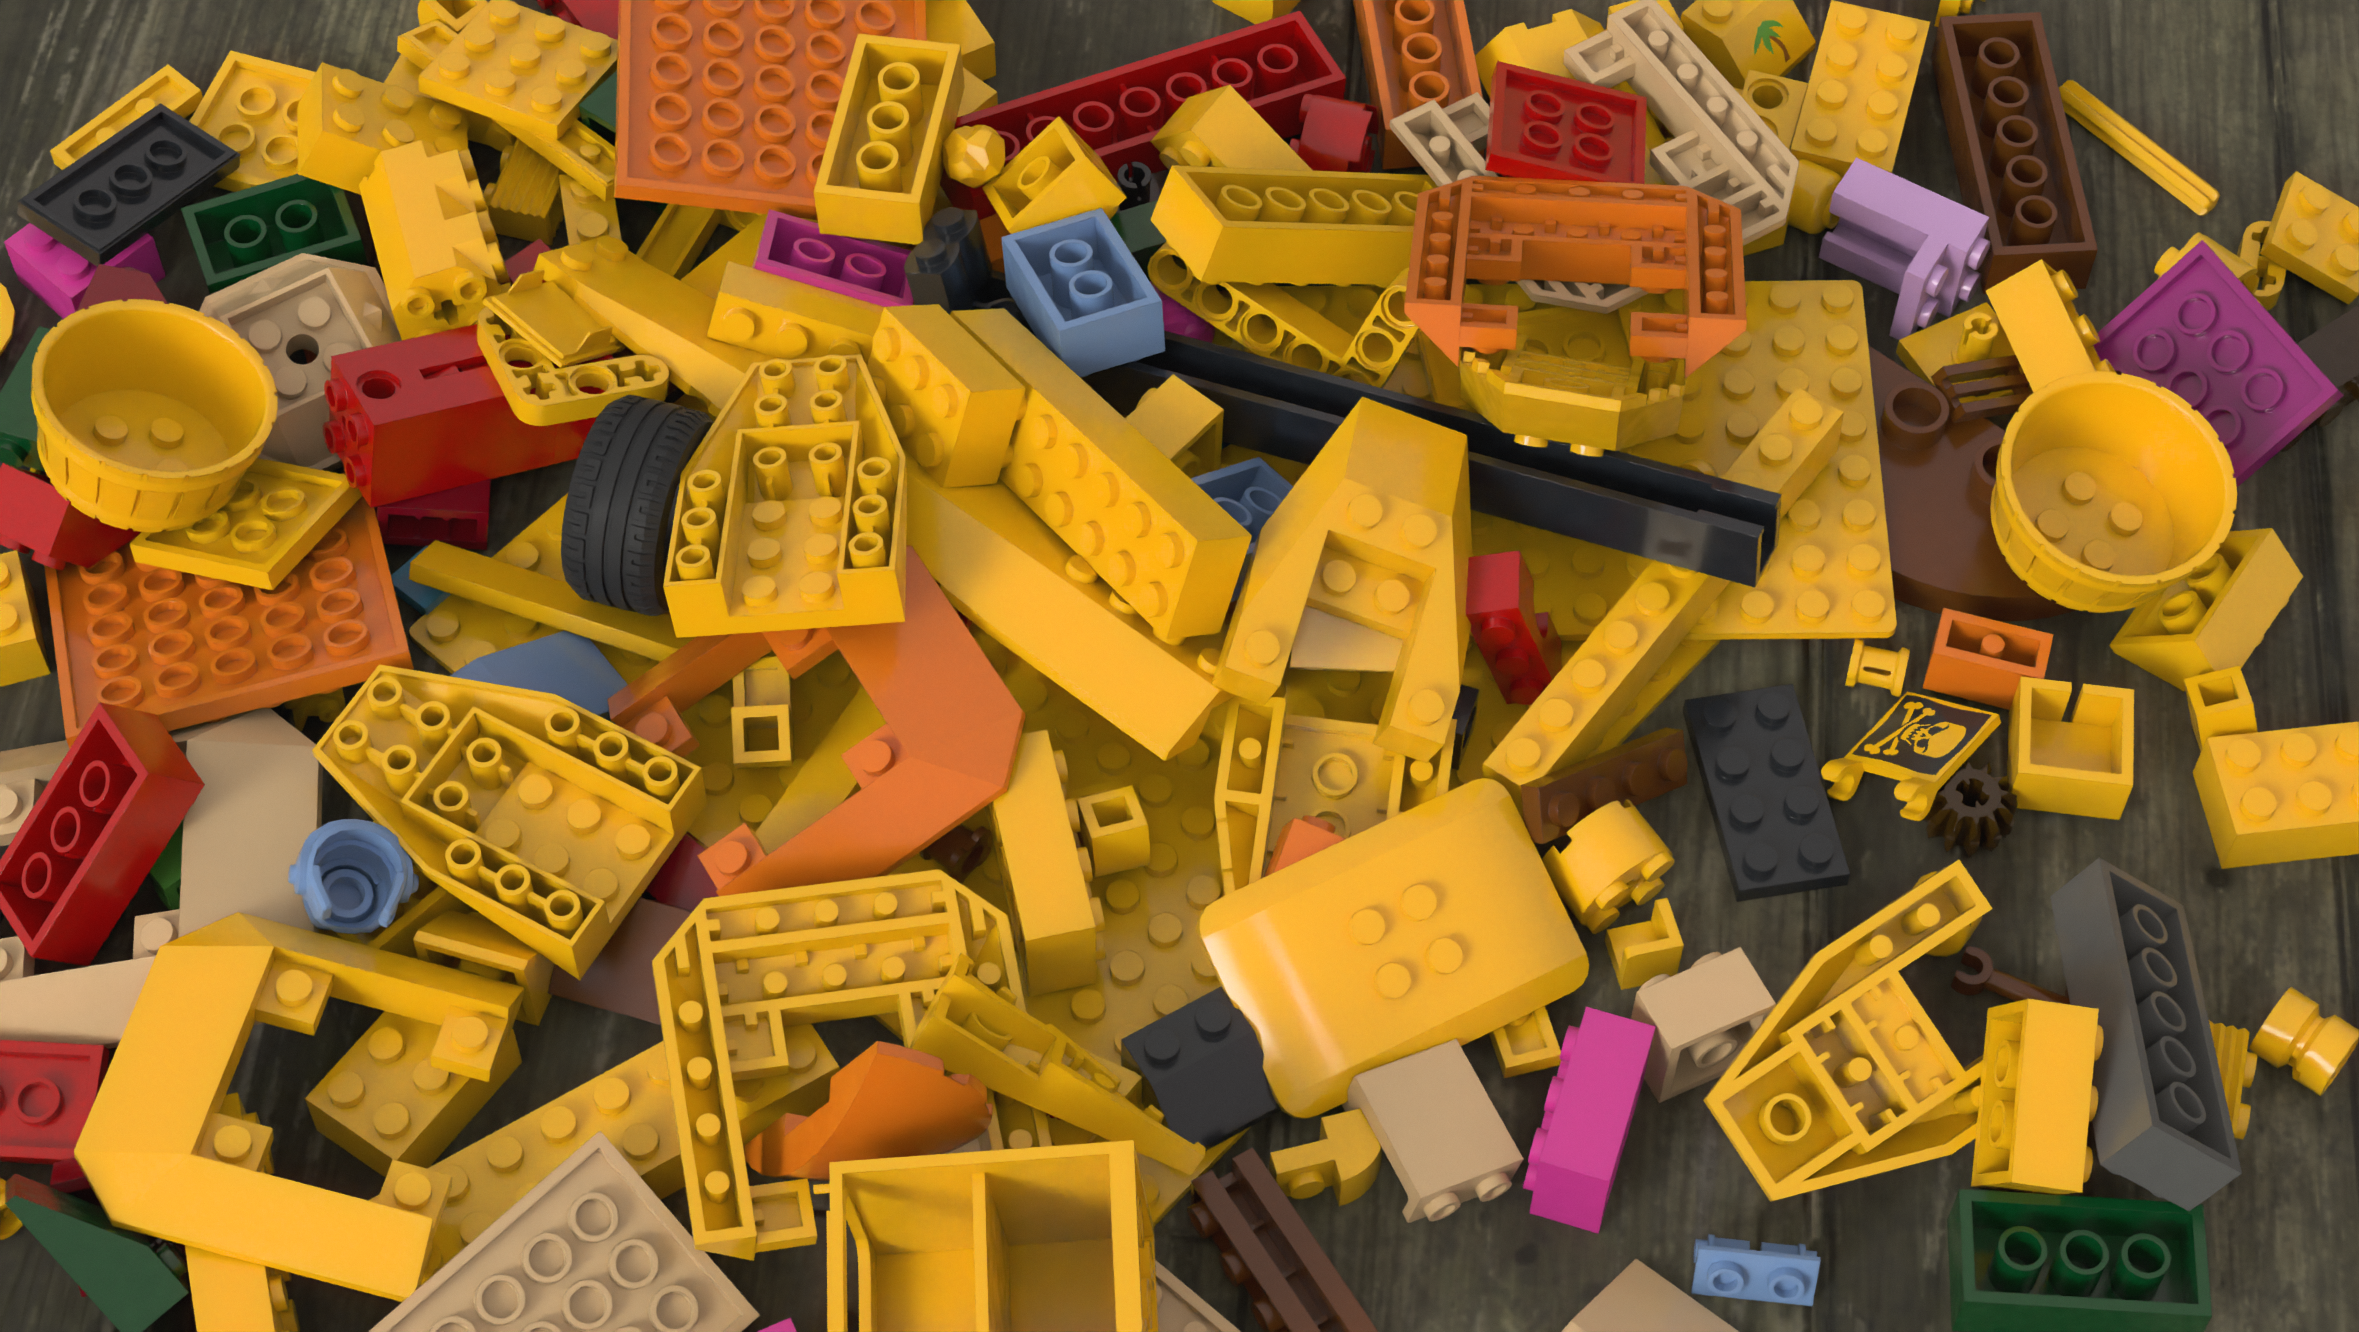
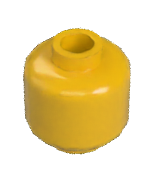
(1813, 198)

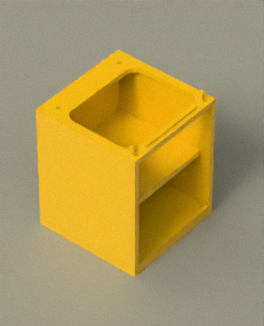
(995, 1241)

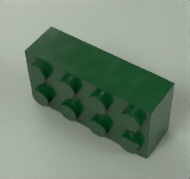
(2076, 1264)

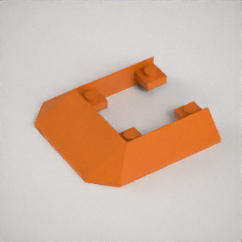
(1577, 234)
(920, 774)

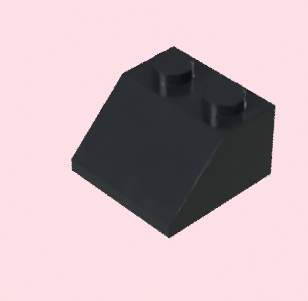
(1202, 1070)

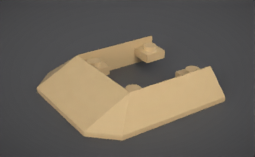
(1715, 150)
(235, 858)

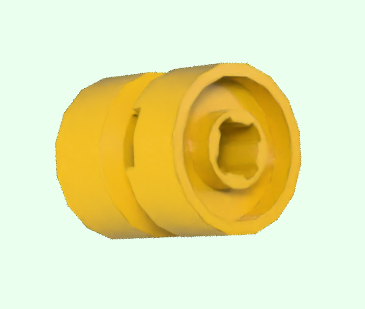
(2305, 1040)

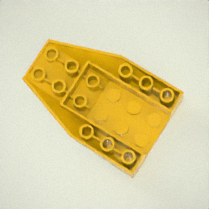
(792, 507)
(515, 801)

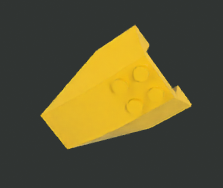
(1302, 765)

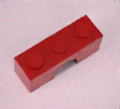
(1513, 639)

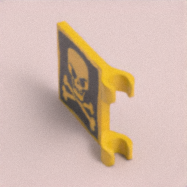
(1915, 743)

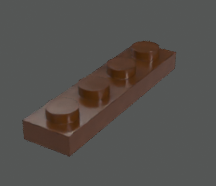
(1629, 772)

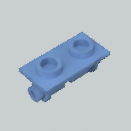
(1771, 1275)

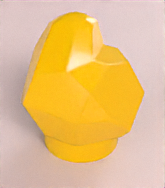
(974, 155)

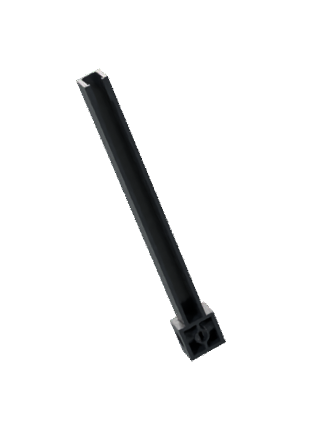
(1602, 500)

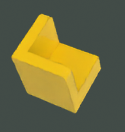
(1646, 947)

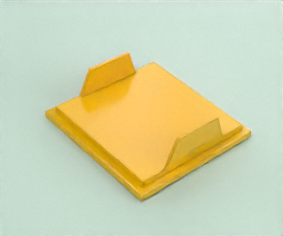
(552, 321)

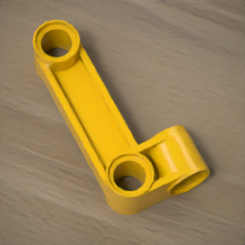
(683, 234)

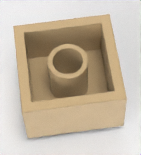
(1700, 1020)

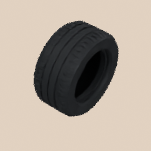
(626, 502)

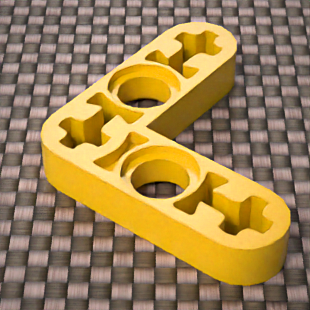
(557, 390)

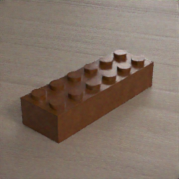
(2013, 144)

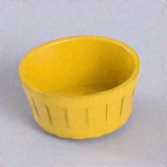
(149, 412)
(2109, 491)

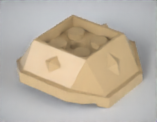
(312, 307)

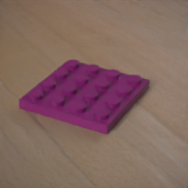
(2222, 355)

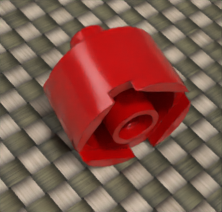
(1336, 134)

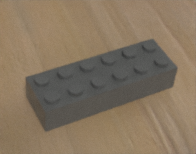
(2158, 1072)

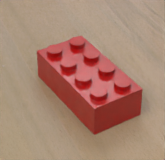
(95, 834)

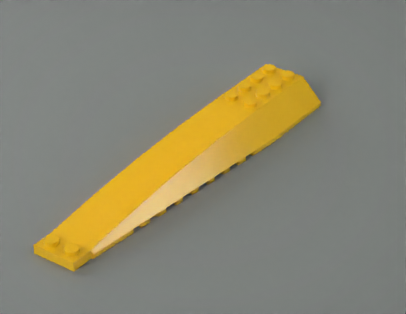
(976, 541)

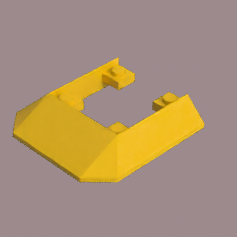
(799, 959)
(195, 1176)

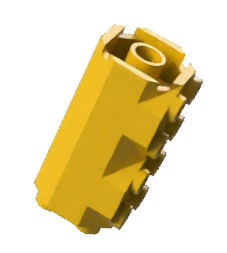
(432, 238)

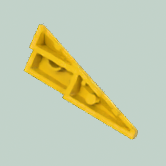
(1039, 1066)

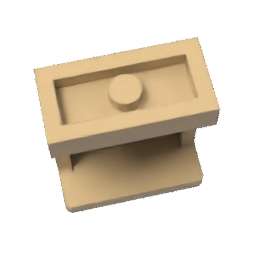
(1437, 1130)

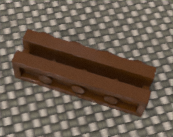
(1272, 1252)

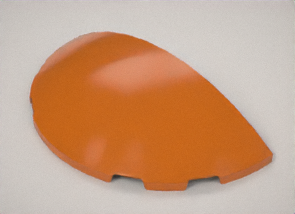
(878, 1107)

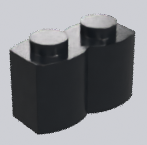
(949, 261)

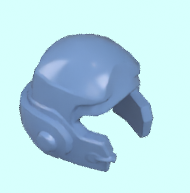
(352, 876)

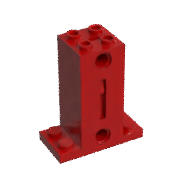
(434, 419)

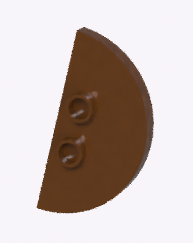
(1939, 503)

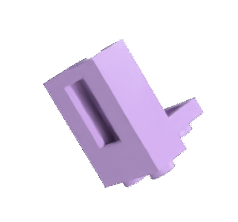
(1906, 243)

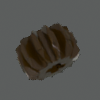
(1972, 810)

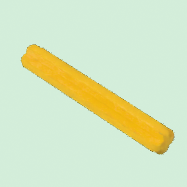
(2138, 149)

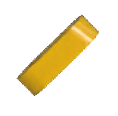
(2272, 273)

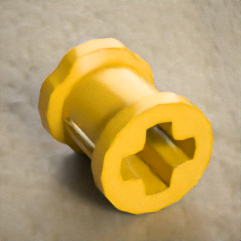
(1877, 667)

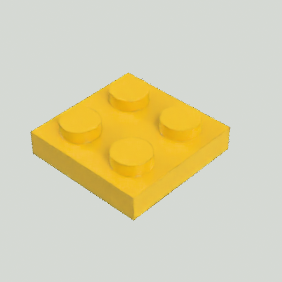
(2316, 237)

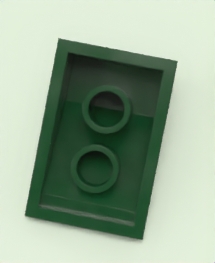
(120, 1270)

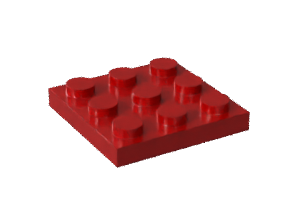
(1563, 128)

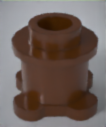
(960, 850)

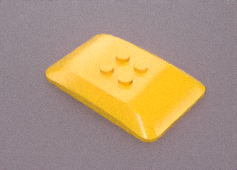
(1393, 944)

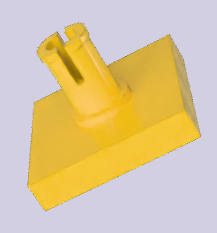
(1957, 340)

